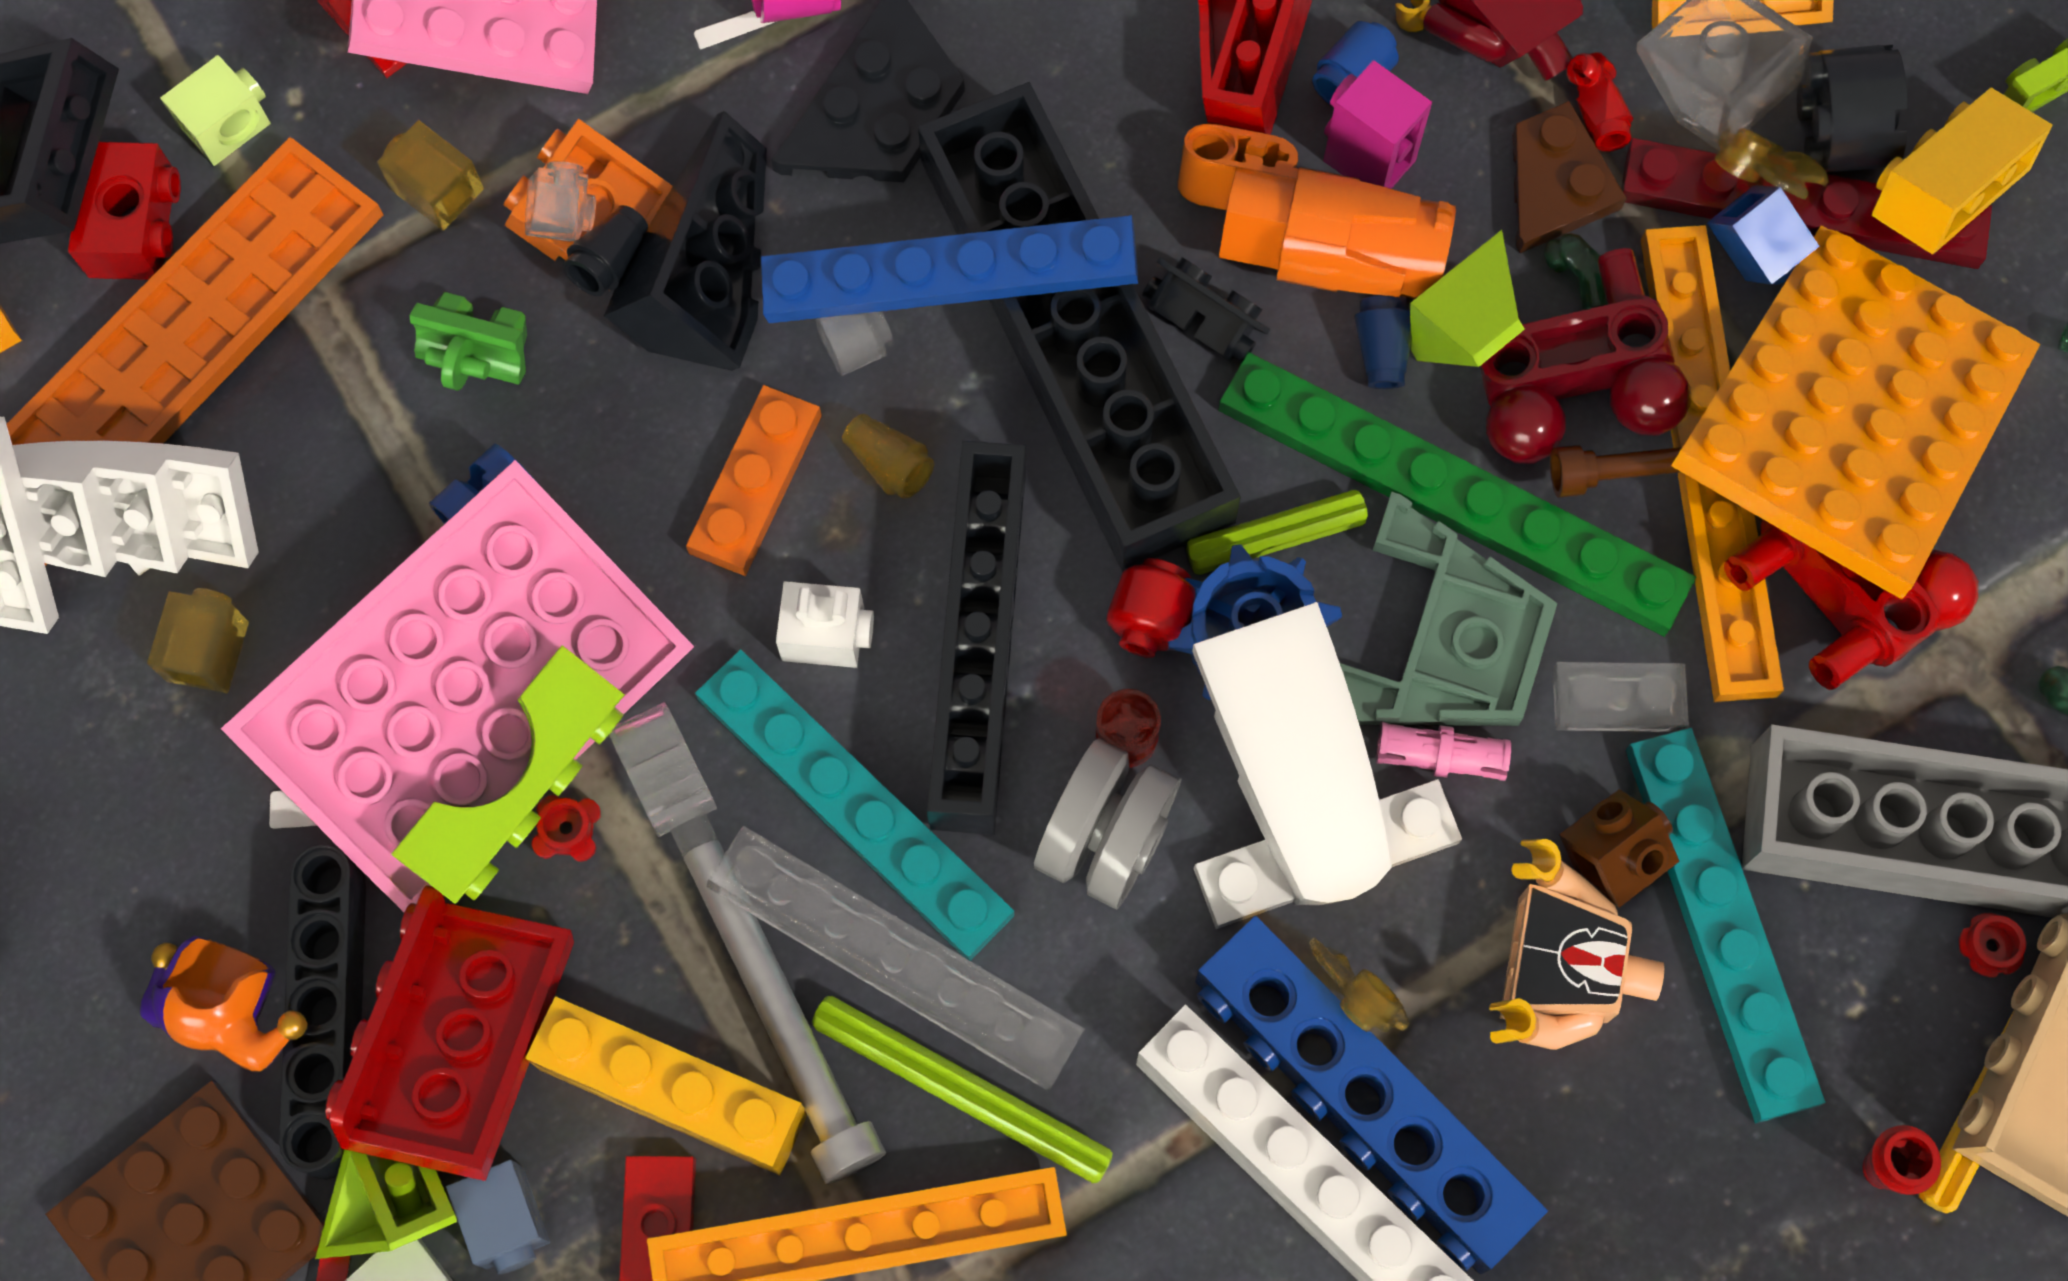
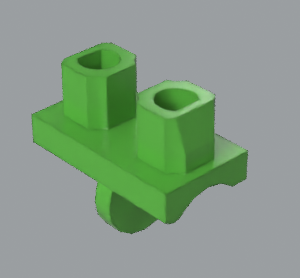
(468, 345)

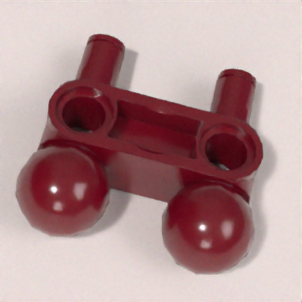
(1582, 356)

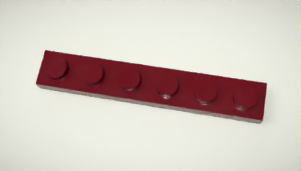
(1698, 186)

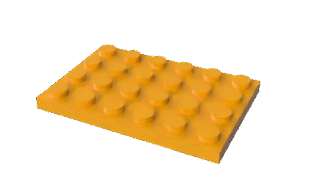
(1859, 410)

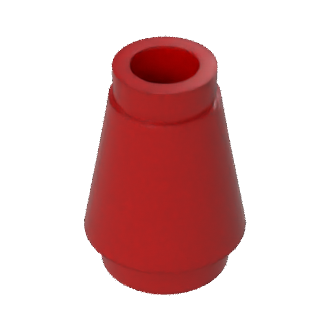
(1914, 1156)

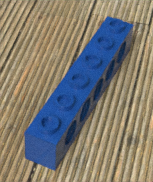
(1503, 1204)

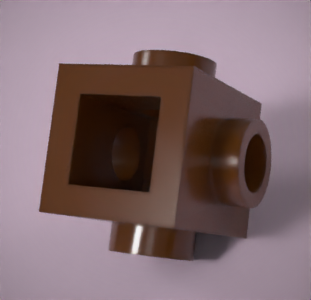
(1621, 846)

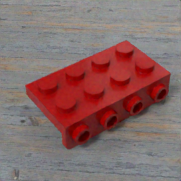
(448, 1037)

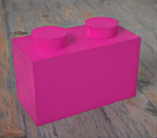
(1375, 126)

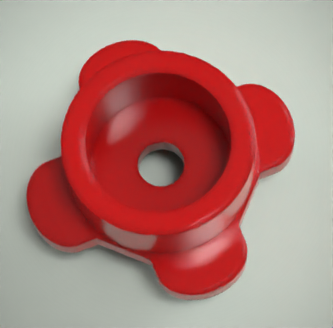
(555, 813)

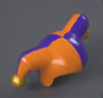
(212, 1000)

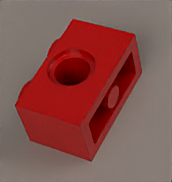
(131, 244)

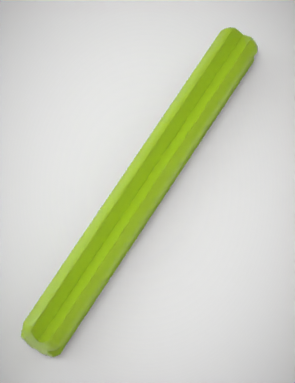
(962, 1089)

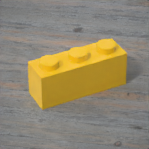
(1959, 169)

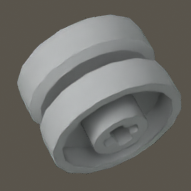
(1100, 820)

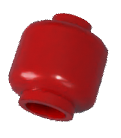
(1151, 606)

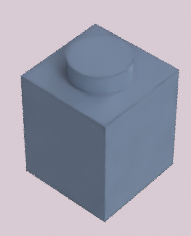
(499, 1218)

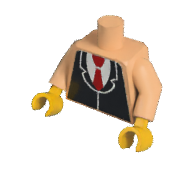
(1567, 957)

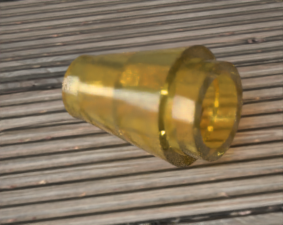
(890, 457)

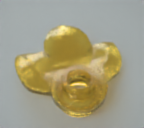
(1753, 156)
(1366, 996)

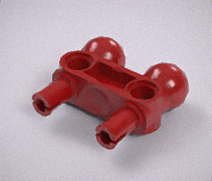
(1855, 606)

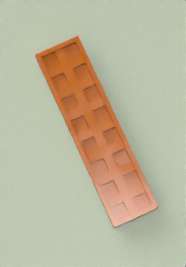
(204, 307)

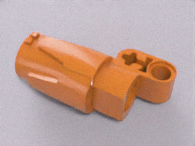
(1310, 222)

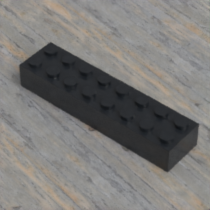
(1084, 350)

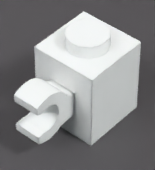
(823, 624)

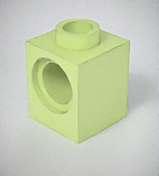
(217, 109)

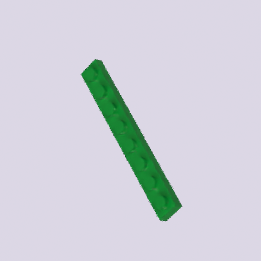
(1457, 494)

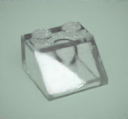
(1724, 63)

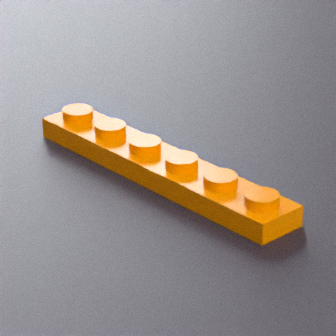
(868, 1233)

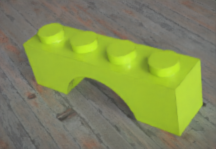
(563, 709)

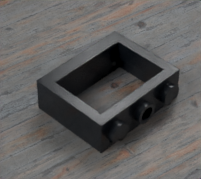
(58, 156)

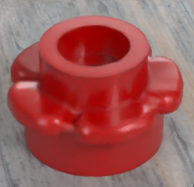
(2007, 936)

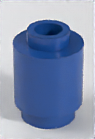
(1353, 54)

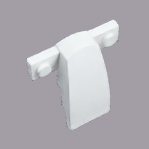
(109, 504)
(1304, 776)

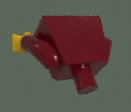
(1498, 28)

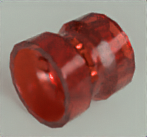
(1128, 714)

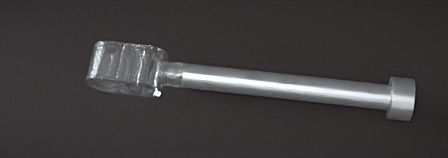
(678, 804)

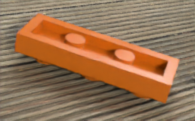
(754, 480)

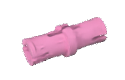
(1443, 751)

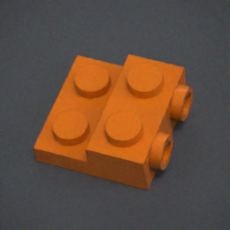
(612, 178)

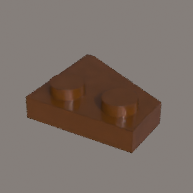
(1559, 177)

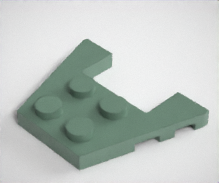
(1473, 641)

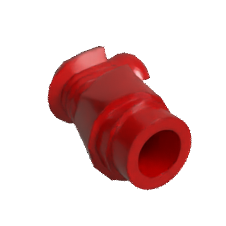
(1600, 101)

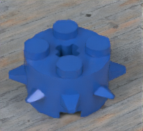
(1245, 594)

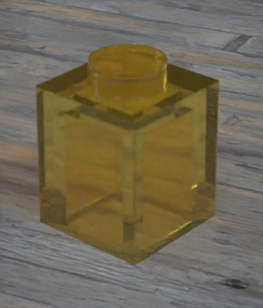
(430, 174)
(198, 640)

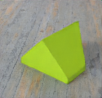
(1467, 310)
(381, 1206)

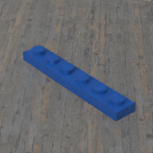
(949, 269)

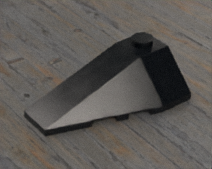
(696, 262)

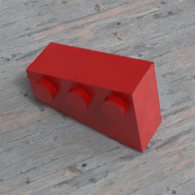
(1248, 58)

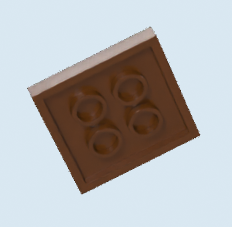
(192, 1204)

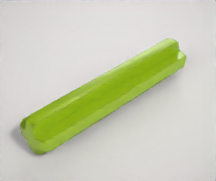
(1278, 530)

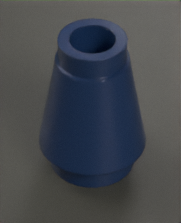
(1384, 339)

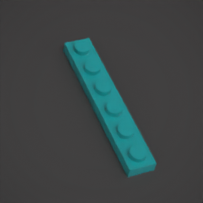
(855, 805)
(1726, 930)

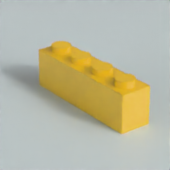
(667, 1085)

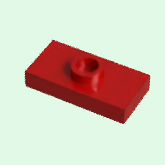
(655, 1204)

